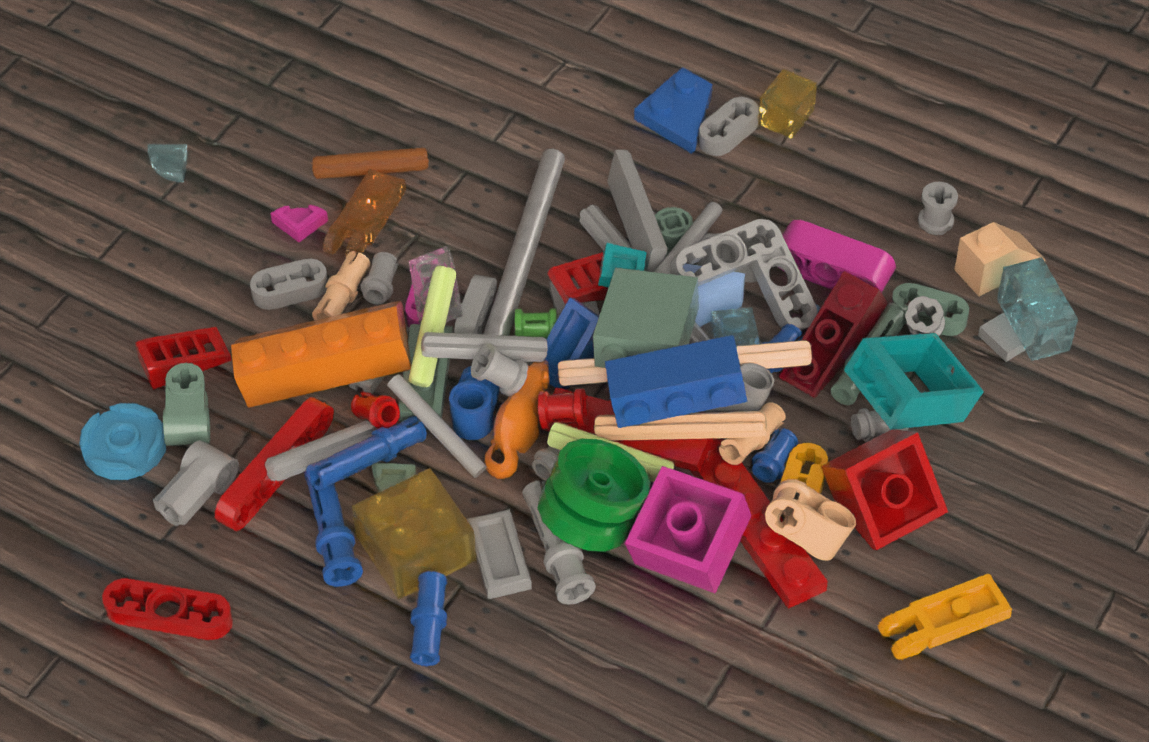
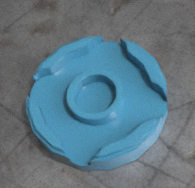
(123, 441)

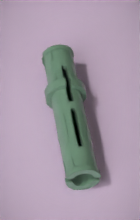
(890, 324)

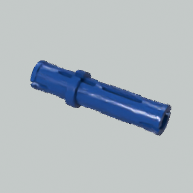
(379, 447)

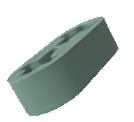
(948, 301)

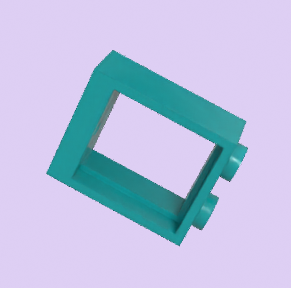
(879, 374)

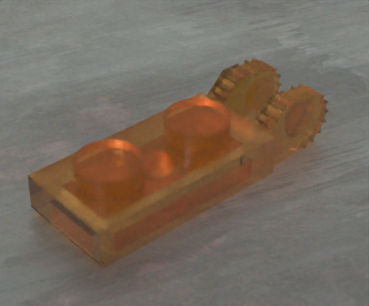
(365, 213)

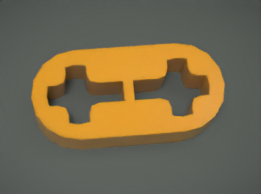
(798, 457)

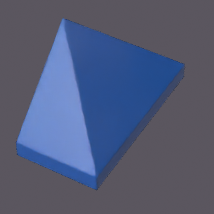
(570, 337)

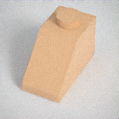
(987, 251)

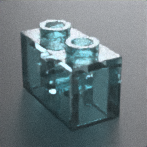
(1037, 309)

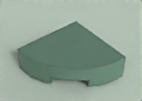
(390, 474)

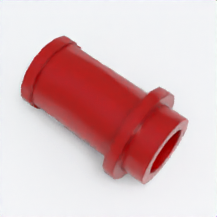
(379, 411)

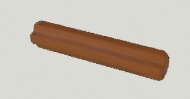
(359, 163)

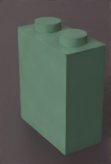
(645, 314)

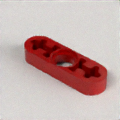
(181, 623)

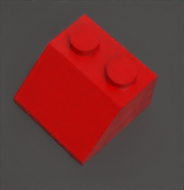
(886, 486)

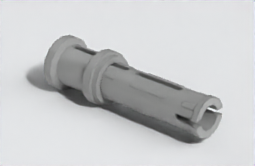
(560, 558)

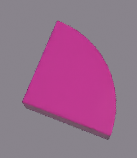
(299, 221)

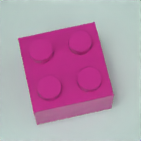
(688, 529)

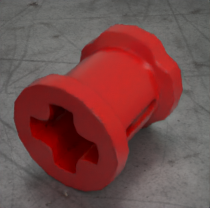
(562, 408)

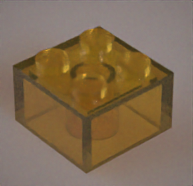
(414, 532)

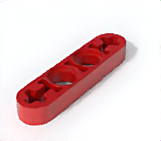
(253, 485)

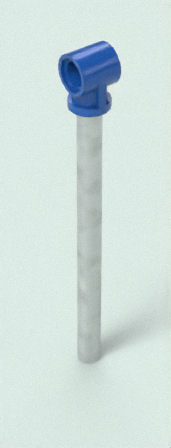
(475, 400)

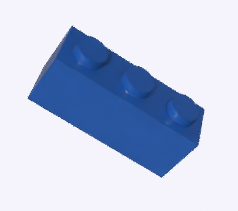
(675, 381)

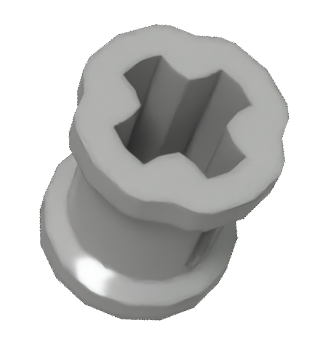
(938, 202)
(931, 307)
(499, 369)

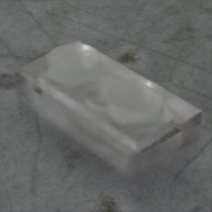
(421, 273)

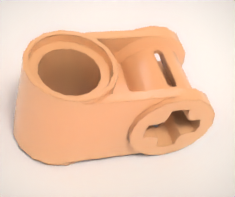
(811, 521)

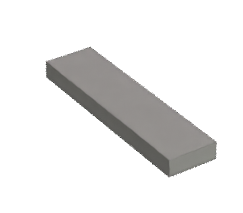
(636, 210)

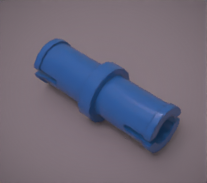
(428, 618)

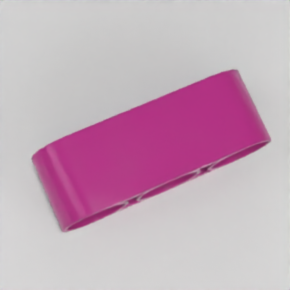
(826, 254)

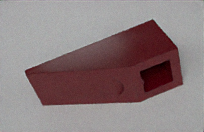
(836, 332)

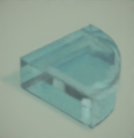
(169, 160)

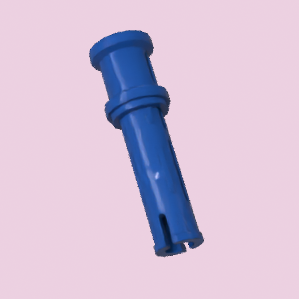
(334, 538)

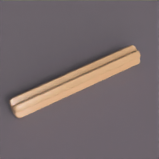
(689, 426)

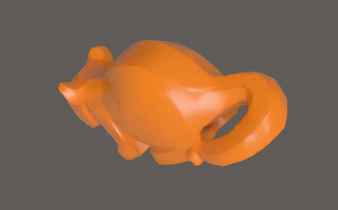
(517, 422)

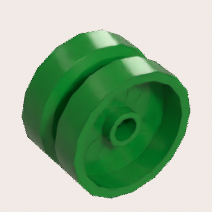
(593, 494)

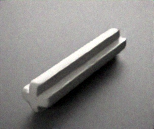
(468, 345)
(297, 459)

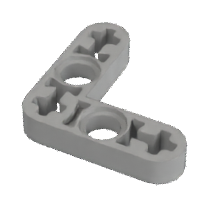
(760, 259)

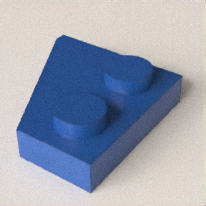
(677, 109)

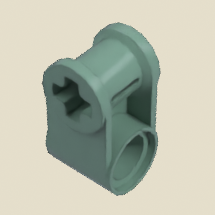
(186, 406)

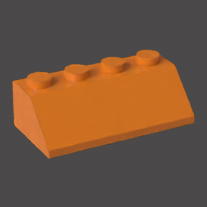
(321, 354)

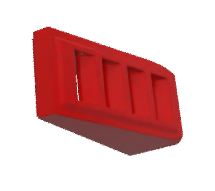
(580, 271)
(156, 349)

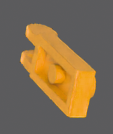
(946, 616)

